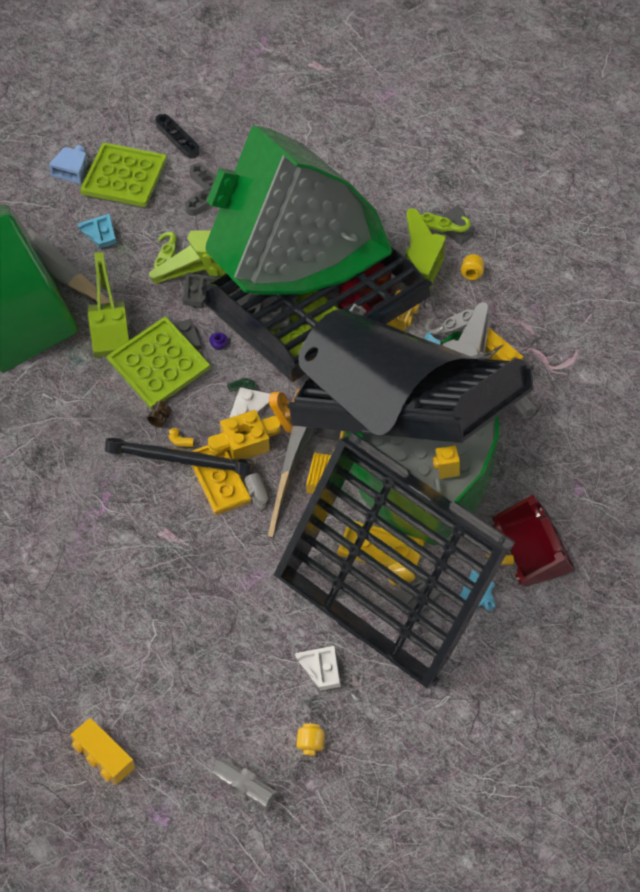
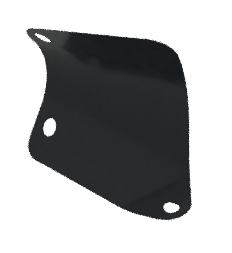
(371, 365)

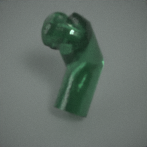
(241, 383)

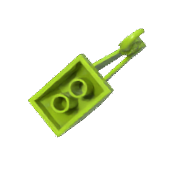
(426, 249)
(189, 260)
(106, 320)

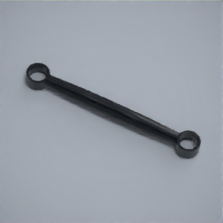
(239, 466)

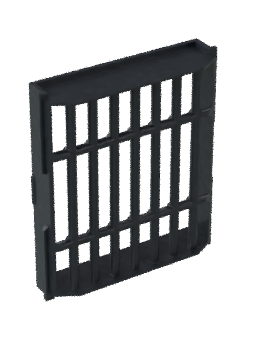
(270, 345)
(472, 387)
(495, 544)

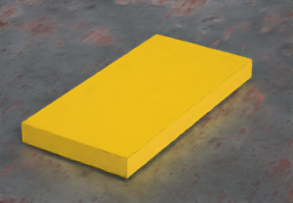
(221, 487)
(376, 553)

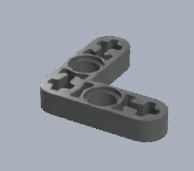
(191, 206)

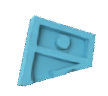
(99, 230)

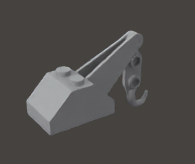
(475, 332)

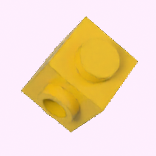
(447, 462)

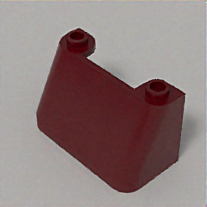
(537, 544)

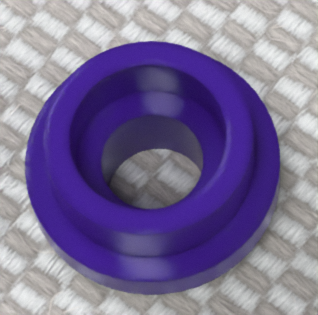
(218, 340)

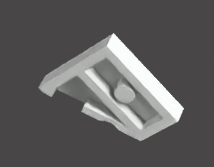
(249, 400)
(321, 667)

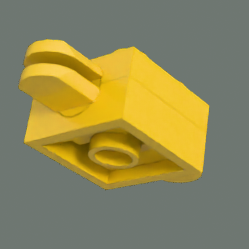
(246, 444)

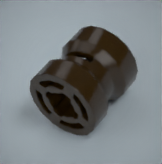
(159, 414)

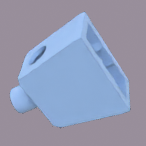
(70, 164)

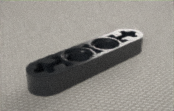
(179, 134)

